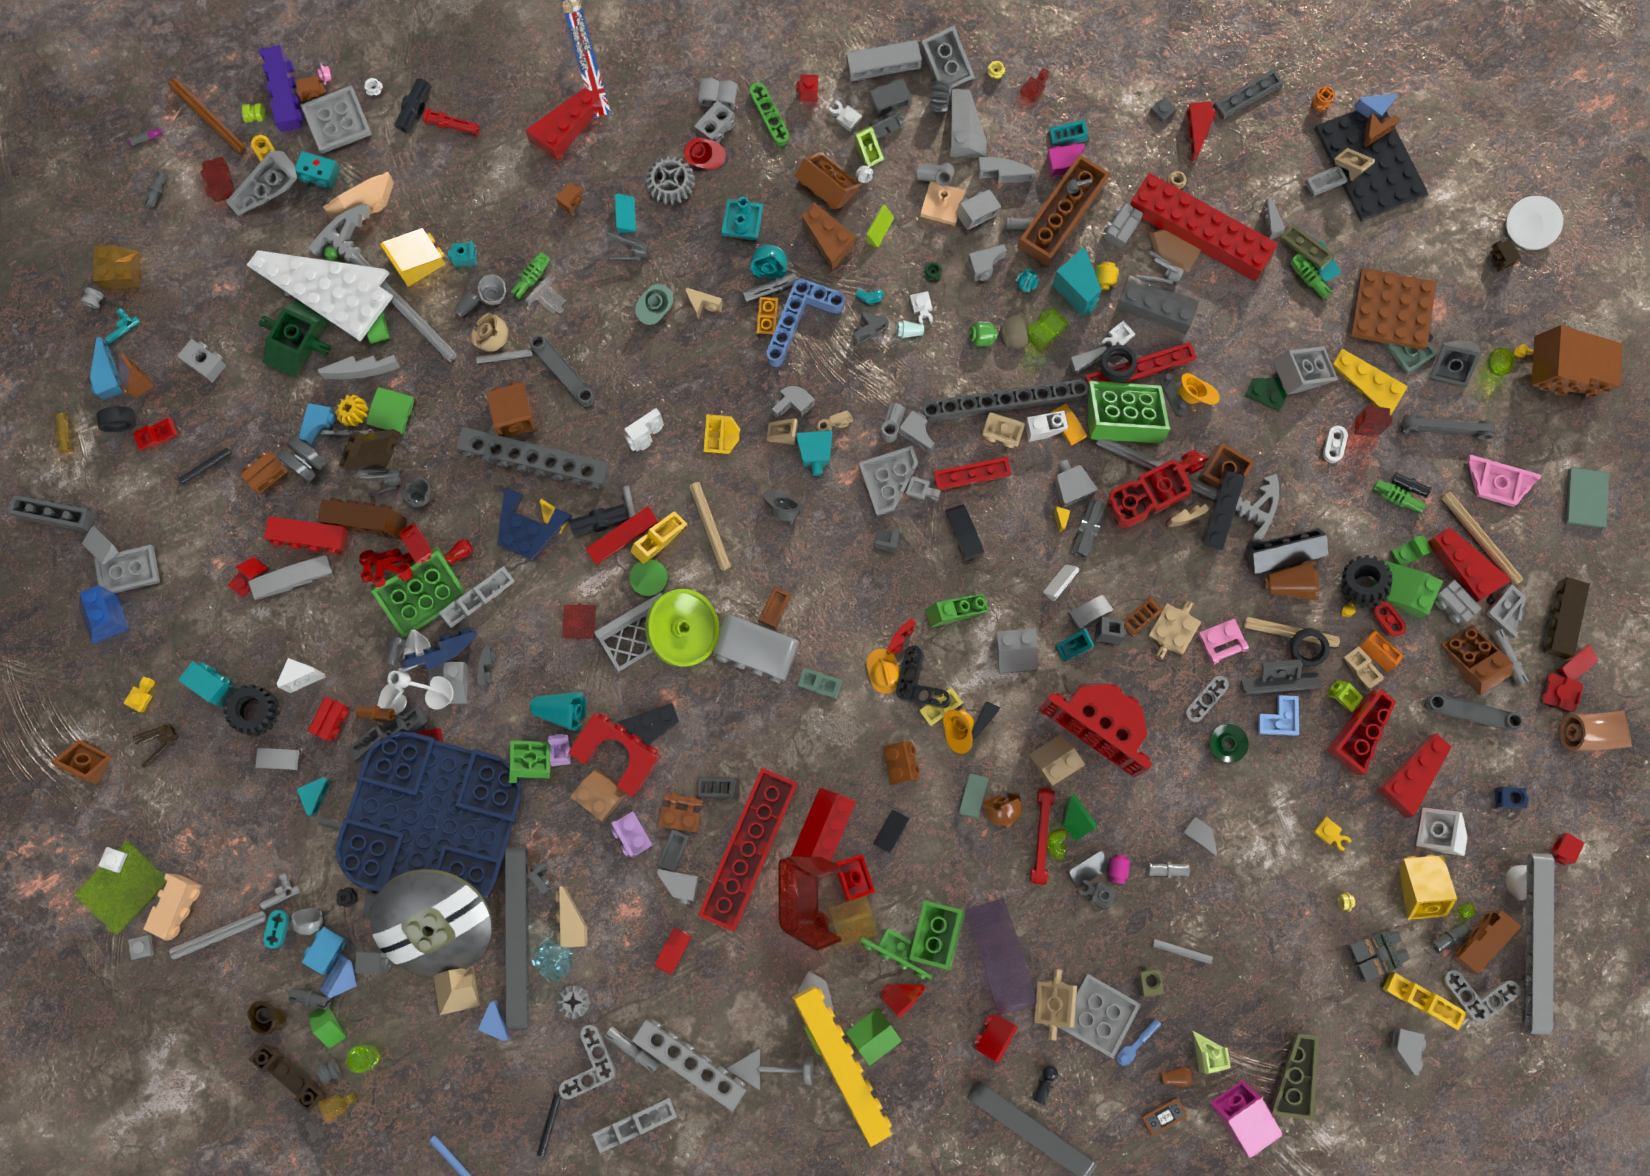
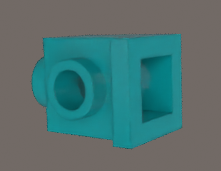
(467, 258)

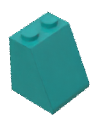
(1078, 283)

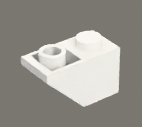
(1045, 425)

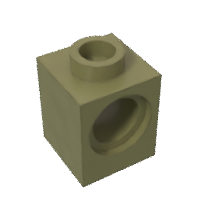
(1157, 988)

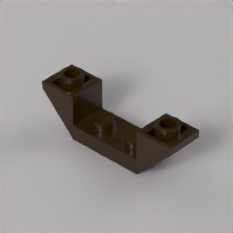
(288, 1074)

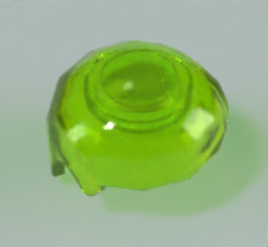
(1500, 361)
(1055, 845)

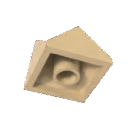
(456, 990)

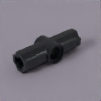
(413, 105)
(598, 520)

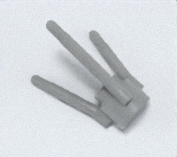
(1172, 272)

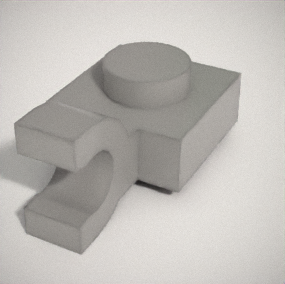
(920, 489)

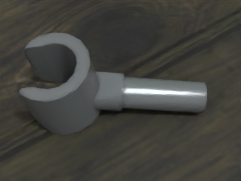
(1073, 185)

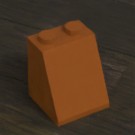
(511, 410)

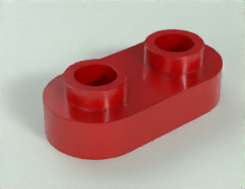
(1390, 618)

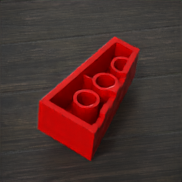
(564, 123)
(1360, 735)

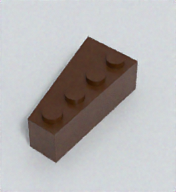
(362, 517)

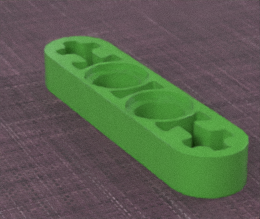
(769, 114)

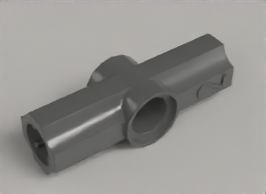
(1088, 528)

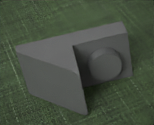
(873, 325)

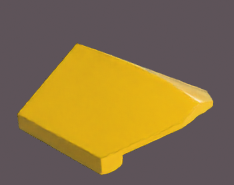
(720, 434)

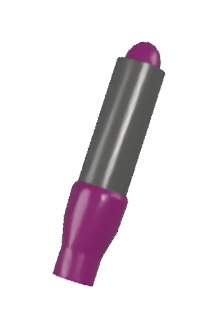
(146, 135)

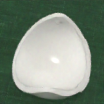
(1517, 881)

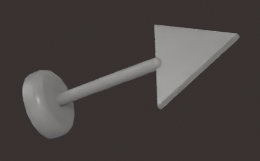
(750, 1069)

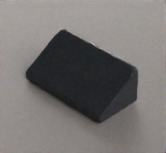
(891, 831)

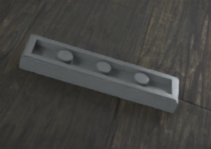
(1248, 94)

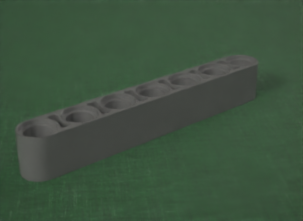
(1031, 1130)

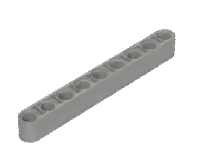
(1539, 944)

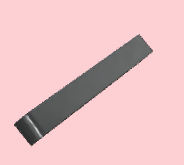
(1012, 395)
(517, 938)

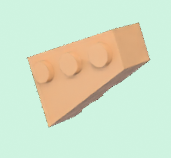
(172, 906)

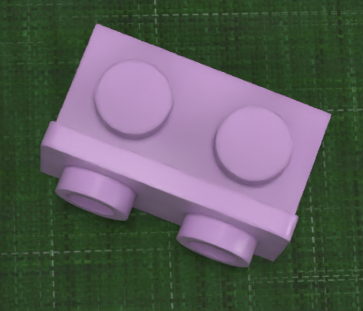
(631, 834)

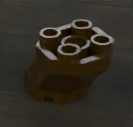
(369, 449)

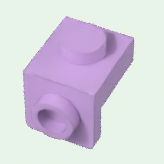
(559, 750)

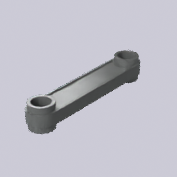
(562, 370)
(1482, 429)
(1473, 712)

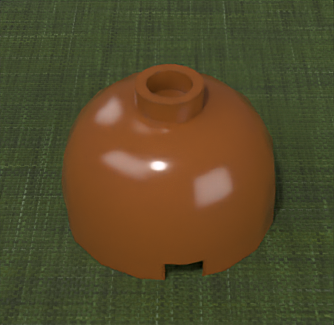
(1003, 810)

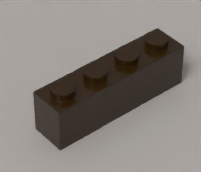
(1566, 618)

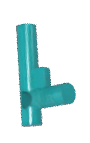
(122, 325)

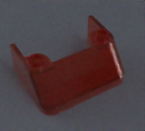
(799, 900)

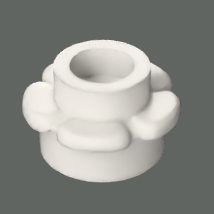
(370, 83)
(864, 174)

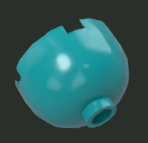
(769, 262)

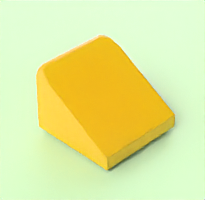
(1061, 517)

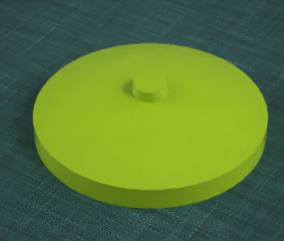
(682, 627)

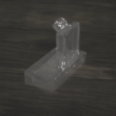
(546, 296)

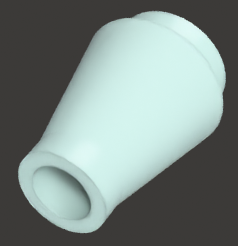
(908, 329)

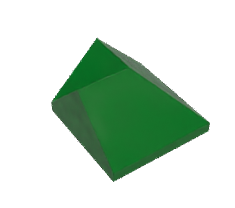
(1076, 818)

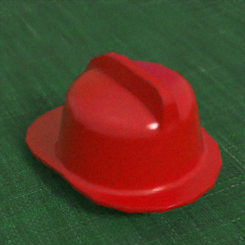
(704, 153)

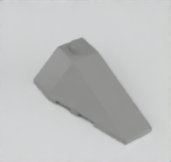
(966, 132)
(265, 182)

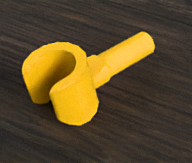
(1522, 350)
(1348, 611)

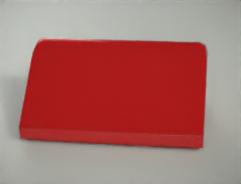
(1579, 663)

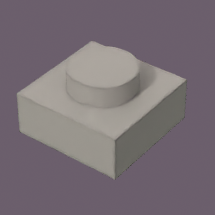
(141, 947)

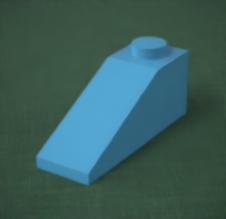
(104, 372)

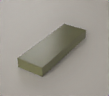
(1307, 246)

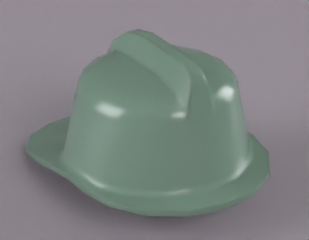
(654, 304)

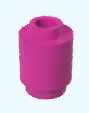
(1119, 869)

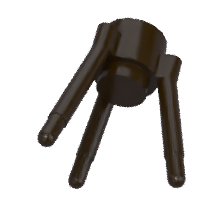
(164, 734)

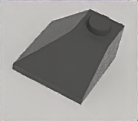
(1456, 362)

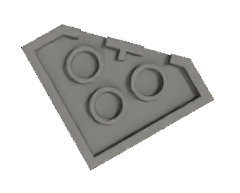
(888, 478)

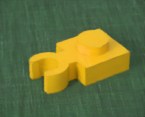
(1329, 833)

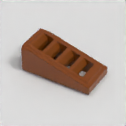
(1153, 605)

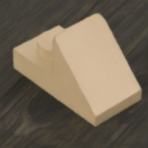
(1354, 162)
(699, 300)

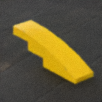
(1424, 1000)

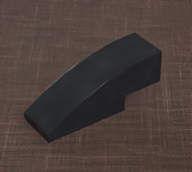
(965, 532)

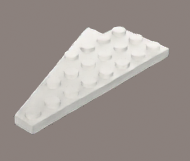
(336, 290)

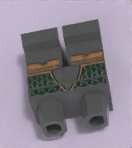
(1384, 955)

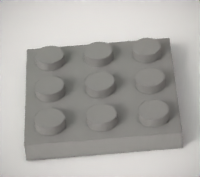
(336, 119)
(1102, 1016)

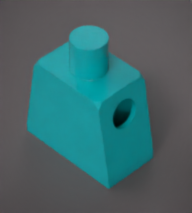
(815, 450)

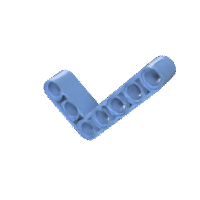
(795, 314)

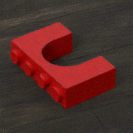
(641, 757)

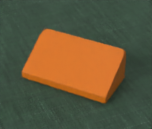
(1381, 651)

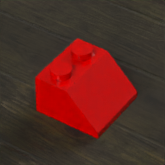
(995, 1037)

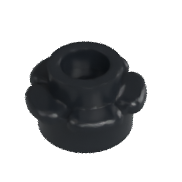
(346, 892)

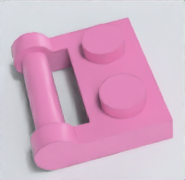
(1221, 635)

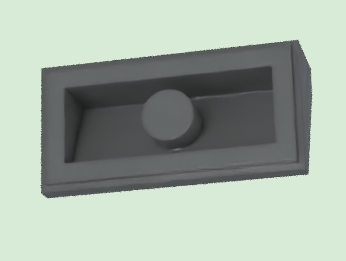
(1088, 868)

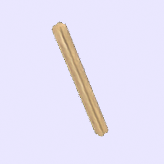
(1482, 538)

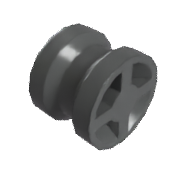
(328, 1071)

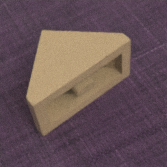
(782, 431)

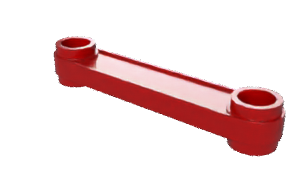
(1039, 874)

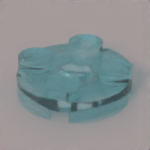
(547, 952)

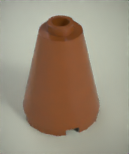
(1295, 582)

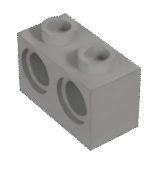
(711, 122)

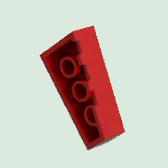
(1467, 565)
(1415, 775)

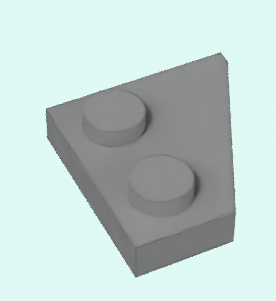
(1508, 610)

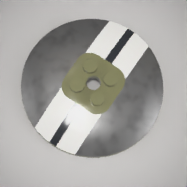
(434, 900)

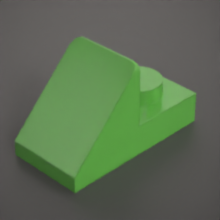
(1411, 551)

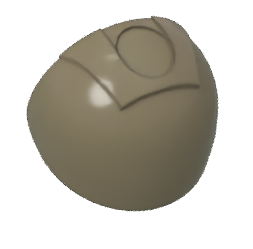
(1014, 332)

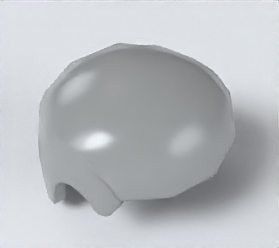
(491, 289)
(307, 921)

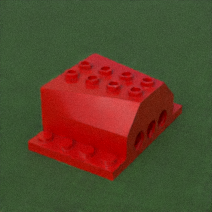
(1105, 722)

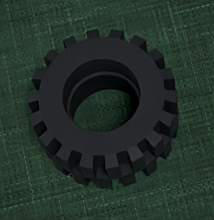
(1366, 595)
(236, 708)

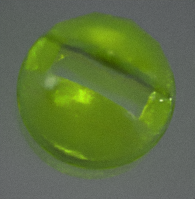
(1467, 910)

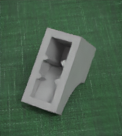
(982, 261)
(915, 431)

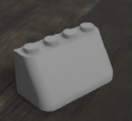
(755, 648)

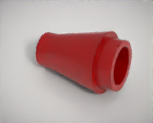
(459, 551)

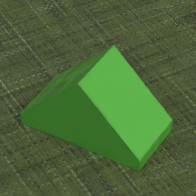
(326, 1027)

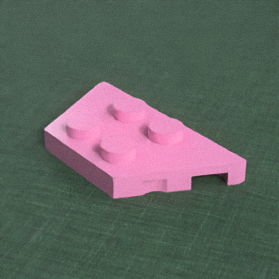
(1500, 481)

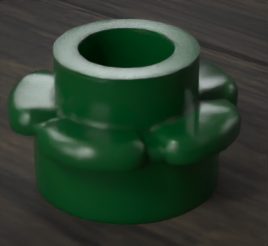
(933, 266)

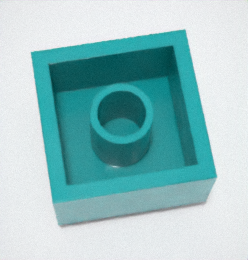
(207, 683)

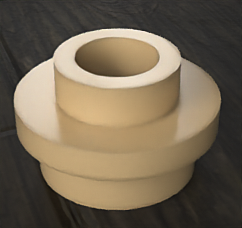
(1179, 176)

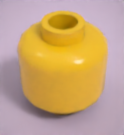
(1106, 275)

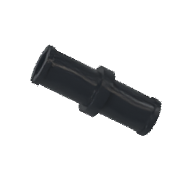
(1411, 485)

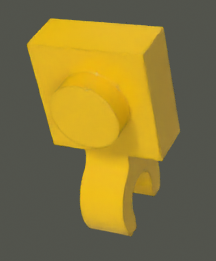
(140, 697)

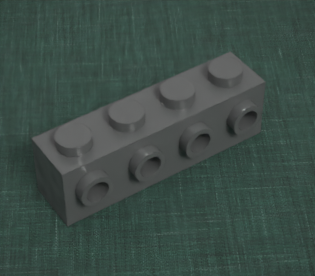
(51, 513)

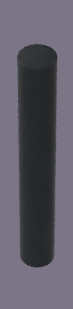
(204, 466)
(549, 1125)

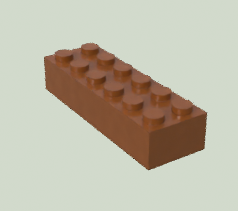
(1063, 211)

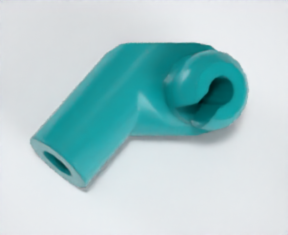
(871, 297)

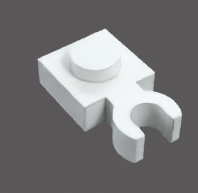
(846, 117)
(922, 305)
(1119, 335)

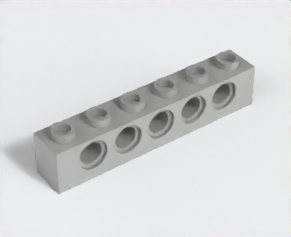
(644, 1040)

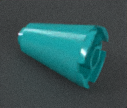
(560, 709)

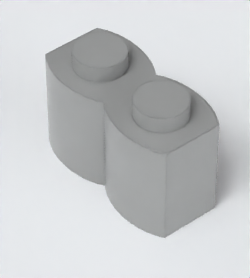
(714, 90)

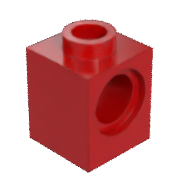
(1566, 849)

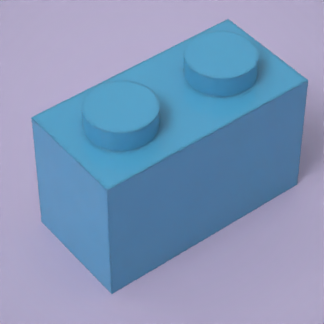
(325, 950)

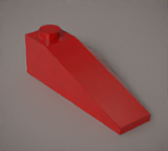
(901, 996)

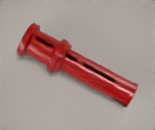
(443, 120)

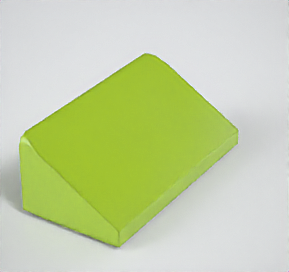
(879, 226)

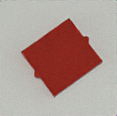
(579, 621)

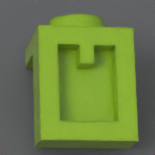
(1345, 695)

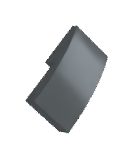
(486, 661)

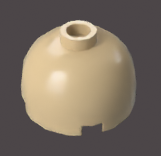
(490, 333)

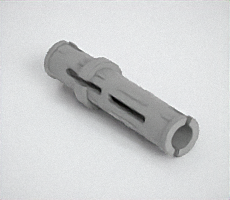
(770, 287)
(1505, 647)
(638, 1054)

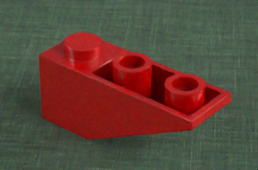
(416, 543)

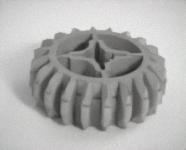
(671, 170)

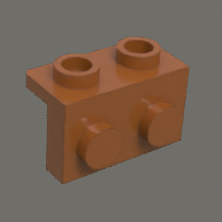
(901, 762)

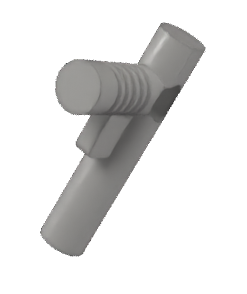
(281, 893)

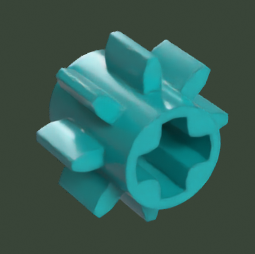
(1027, 280)

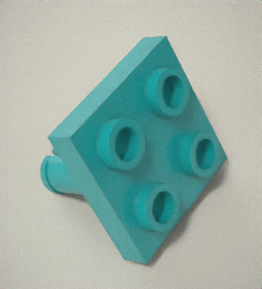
(742, 219)

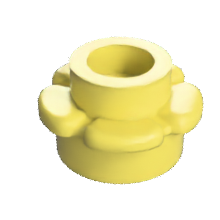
(998, 66)
(1346, 901)

